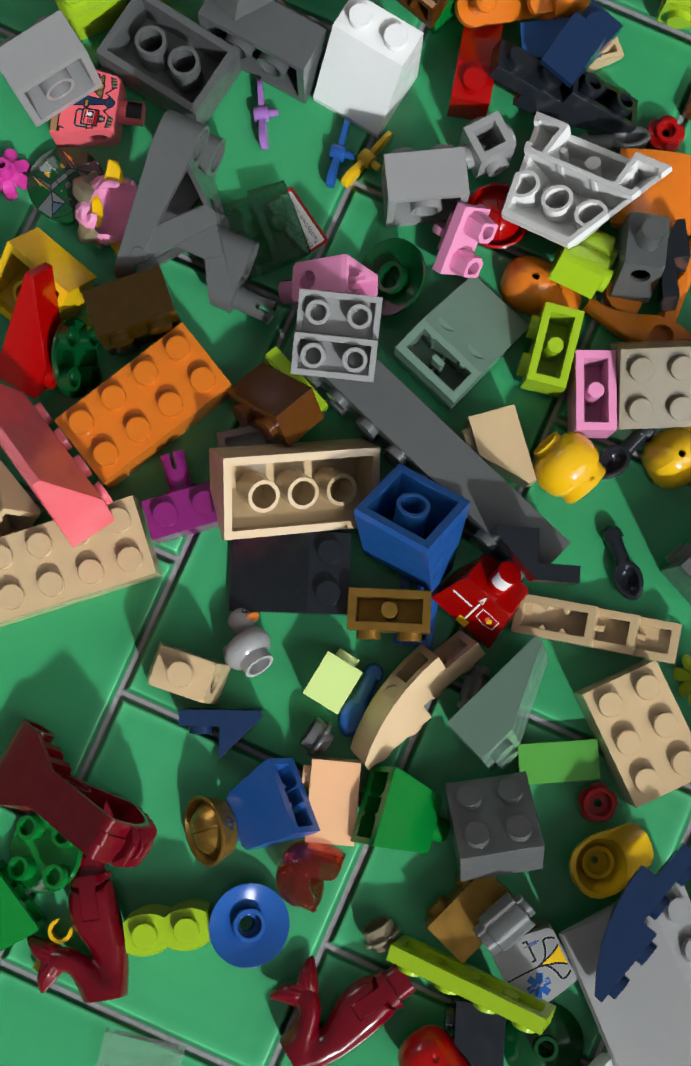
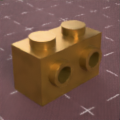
(389, 612)

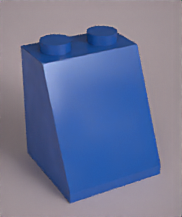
(412, 526)

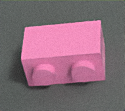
(592, 393)

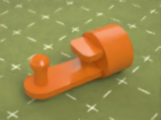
(494, 12)

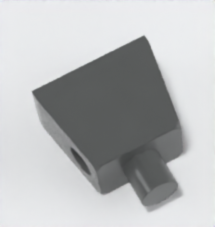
(643, 247)

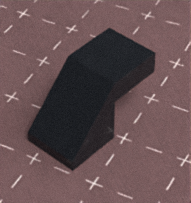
(522, 547)

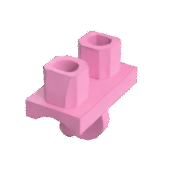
(460, 237)

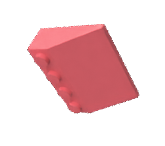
(50, 470)

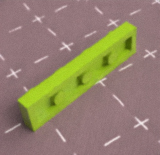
(485, 991)

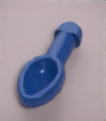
(355, 707)

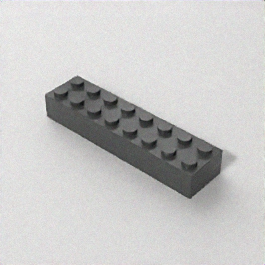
(425, 444)

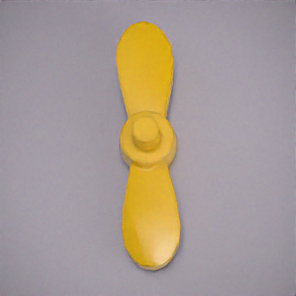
(366, 159)

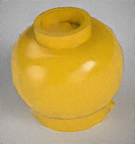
(567, 466)

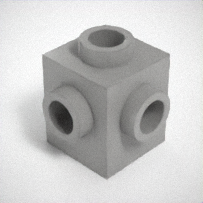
(495, 137)

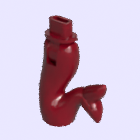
(99, 923)
(354, 1018)

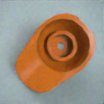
(530, 294)

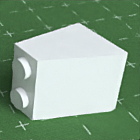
(368, 65)

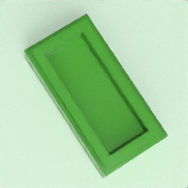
(559, 760)

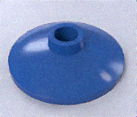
(264, 937)

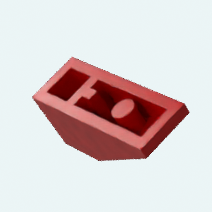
(471, 82)
(30, 335)

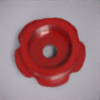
(660, 142)
(607, 807)

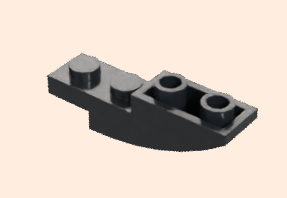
(585, 105)

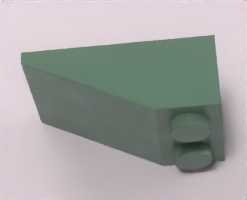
(498, 713)

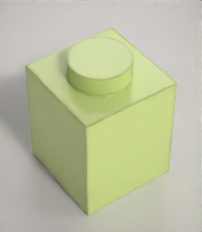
(334, 680)

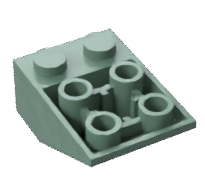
(459, 341)

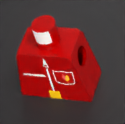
(483, 596)

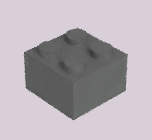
(494, 826)

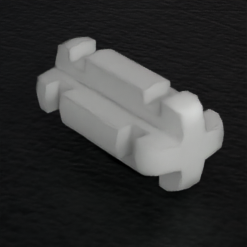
(473, 683)

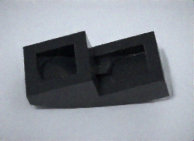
(676, 262)

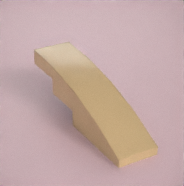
(598, 628)

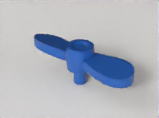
(338, 154)

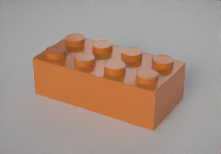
(145, 406)

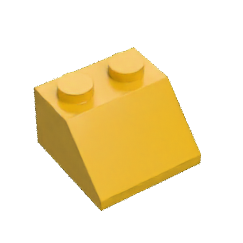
(32, 250)

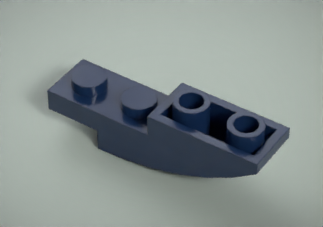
(626, 933)

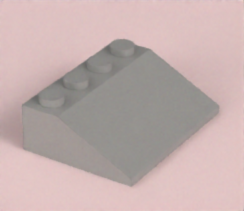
(653, 1013)

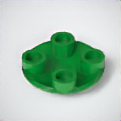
(41, 856)

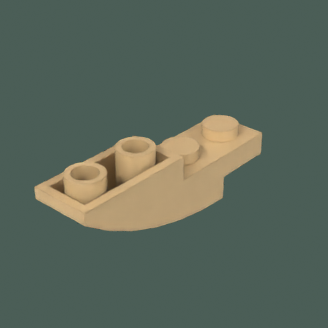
(399, 703)

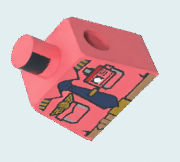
(98, 117)

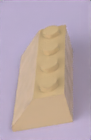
(292, 487)

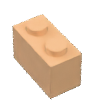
(333, 798)

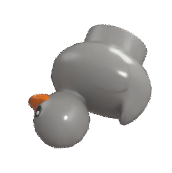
(250, 647)

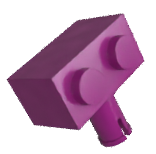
(183, 508)

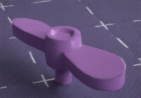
(262, 115)

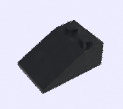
(291, 573)

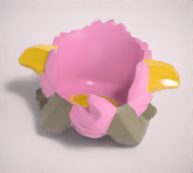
(103, 206)

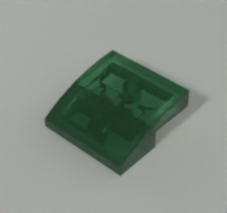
(272, 221)

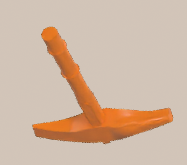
(641, 326)

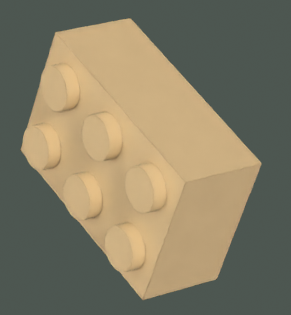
(639, 731)

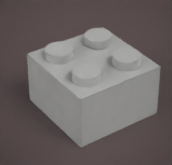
(48, 67)
(423, 184)

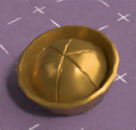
(210, 829)

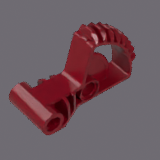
(87, 816)

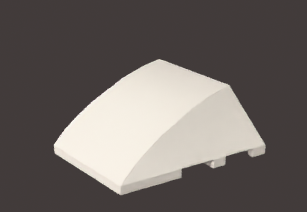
(573, 185)

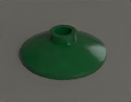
(392, 260)
(562, 1032)

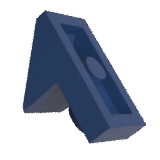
(580, 43)
(232, 723)

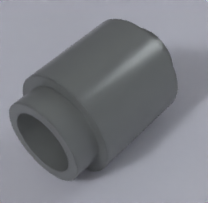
(504, 923)

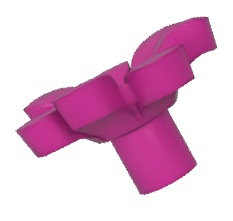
(12, 174)

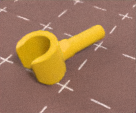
(54, 938)

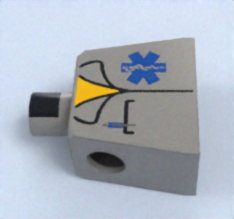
(537, 963)

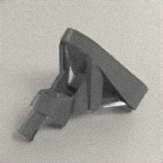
(165, 225)

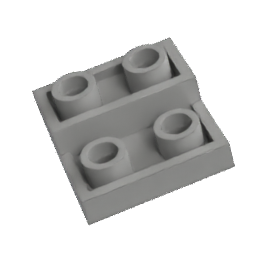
(336, 335)

